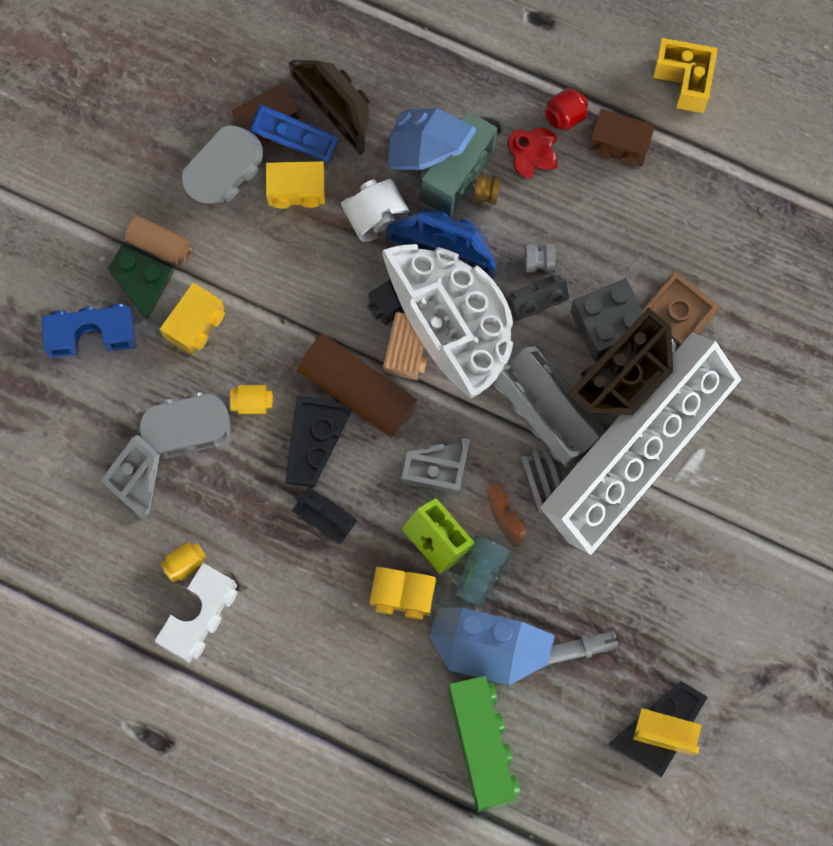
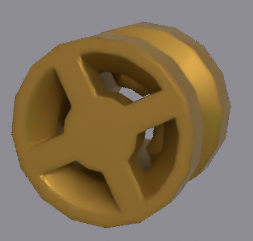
(487, 189)

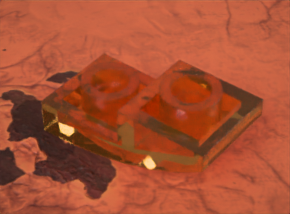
(508, 522)

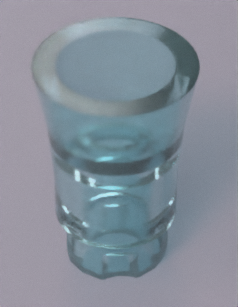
(482, 570)

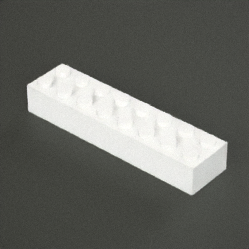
(640, 445)

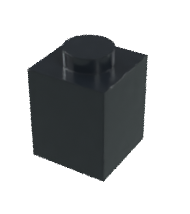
(384, 302)

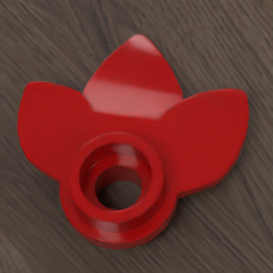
(536, 153)

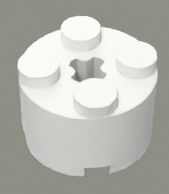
(374, 208)

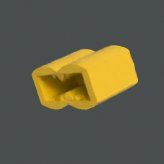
(402, 592)

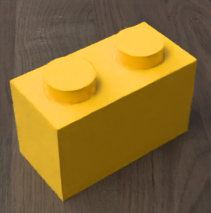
(295, 184)
(193, 319)

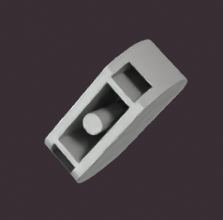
(223, 165)
(186, 425)

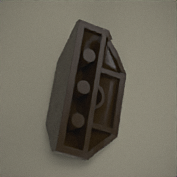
(335, 98)
(628, 369)

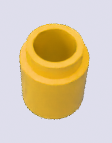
(251, 399)
(183, 561)

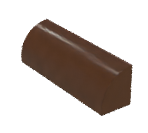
(357, 385)

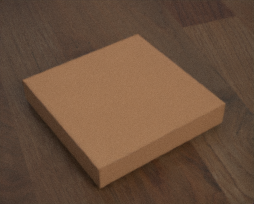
(682, 307)

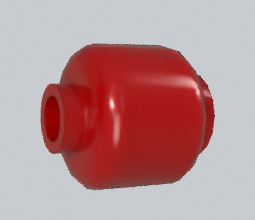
(566, 109)

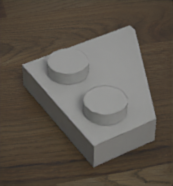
(437, 467)
(134, 475)

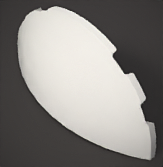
(454, 313)

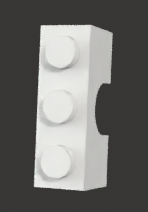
(187, 637)

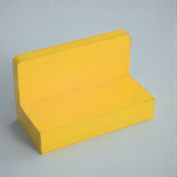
(667, 732)

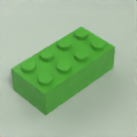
(482, 743)

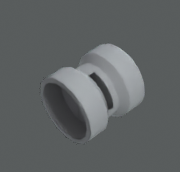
(540, 258)

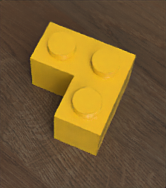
(690, 66)

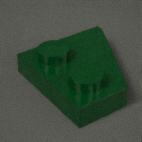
(140, 278)

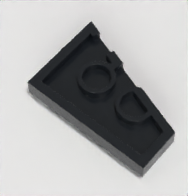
(313, 438)
(679, 702)

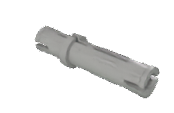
(583, 647)

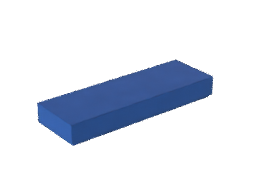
(293, 133)

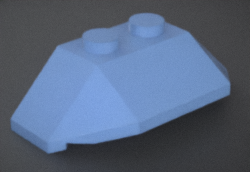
(426, 138)
(489, 645)

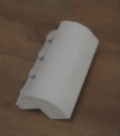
(544, 401)

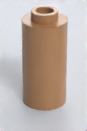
(158, 240)

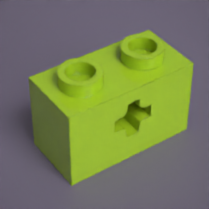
(438, 536)

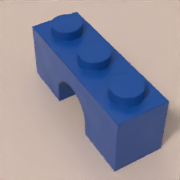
(64, 329)

